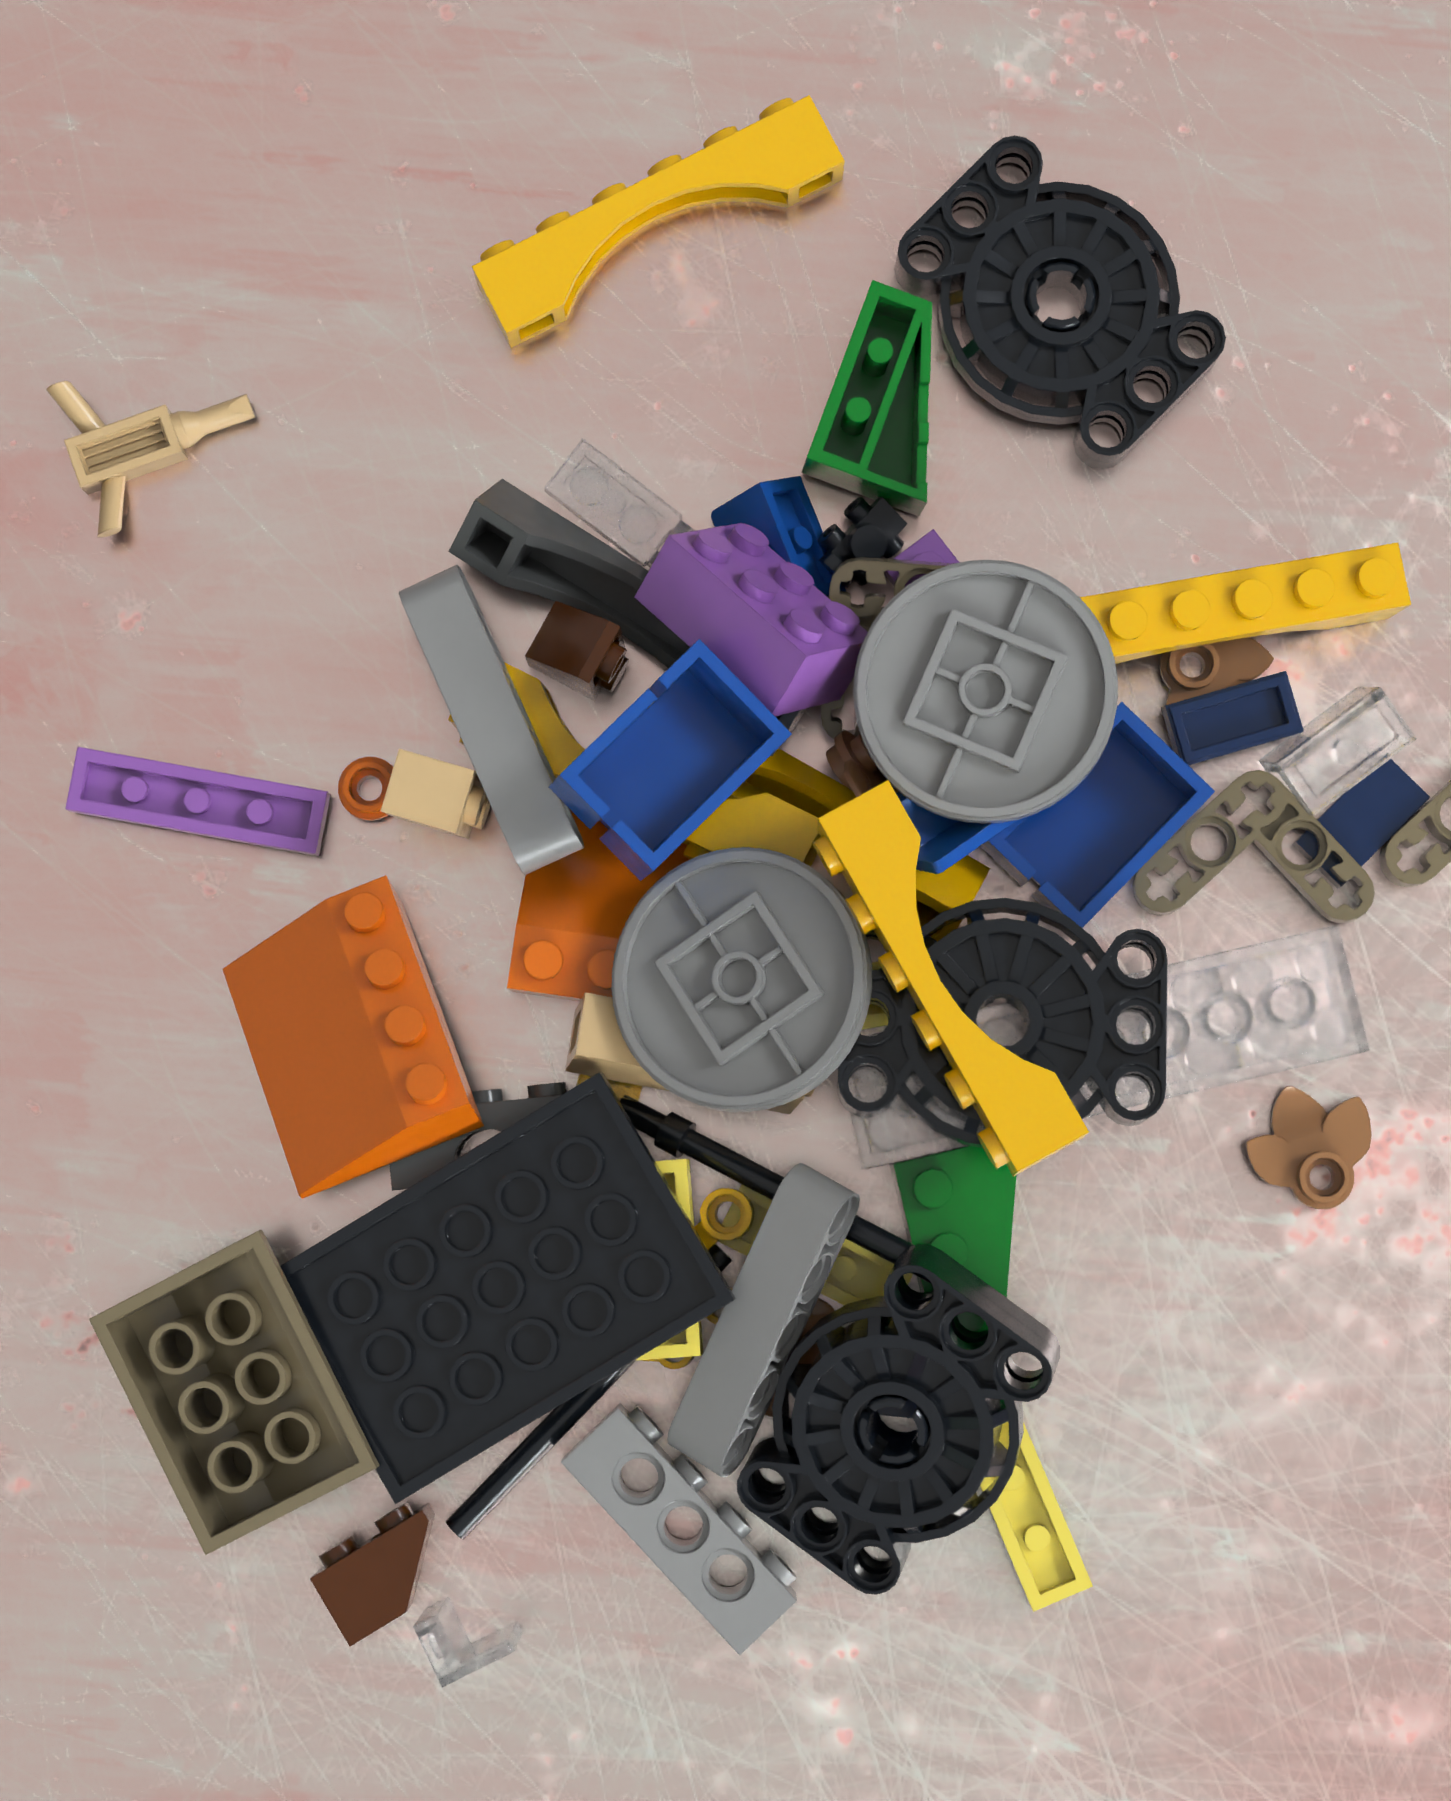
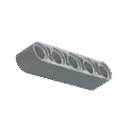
(491, 719)
(765, 1319)

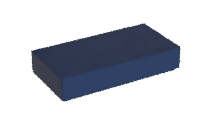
(1232, 719)
(1366, 816)

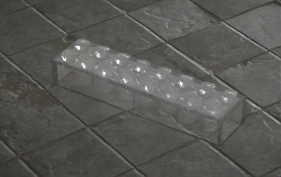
(1226, 1023)

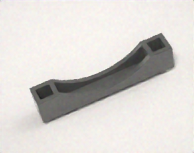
(549, 556)

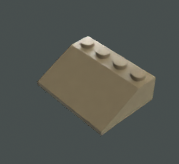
(234, 1392)

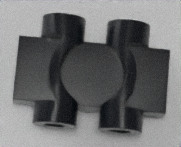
(870, 536)

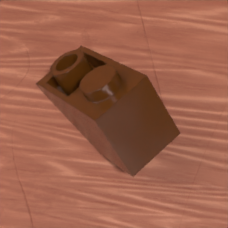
(579, 650)
(378, 1578)

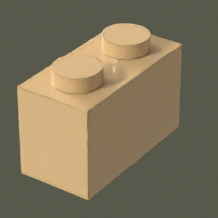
(435, 795)

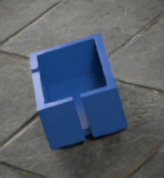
(670, 764)
(1106, 826)

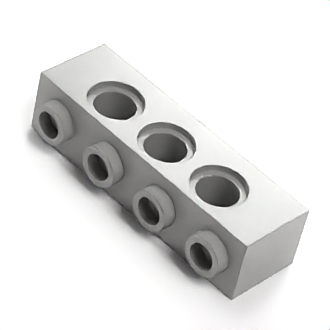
(735, 1612)

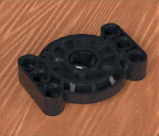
(1069, 241)
(1064, 1002)
(887, 1482)

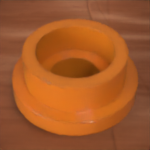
(350, 784)

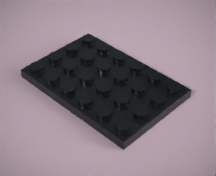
(504, 1285)

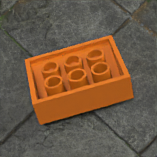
(575, 918)
(350, 1039)

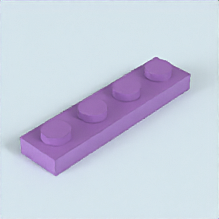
(198, 801)

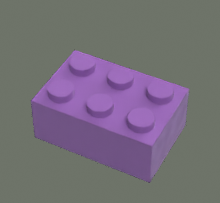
(755, 615)

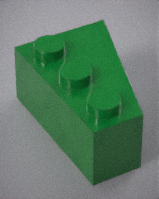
(878, 408)
(963, 1209)

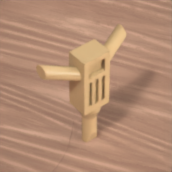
(135, 445)

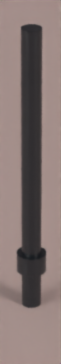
(679, 1137)
(538, 1444)

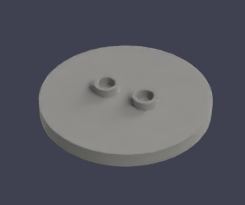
(985, 691)
(741, 980)

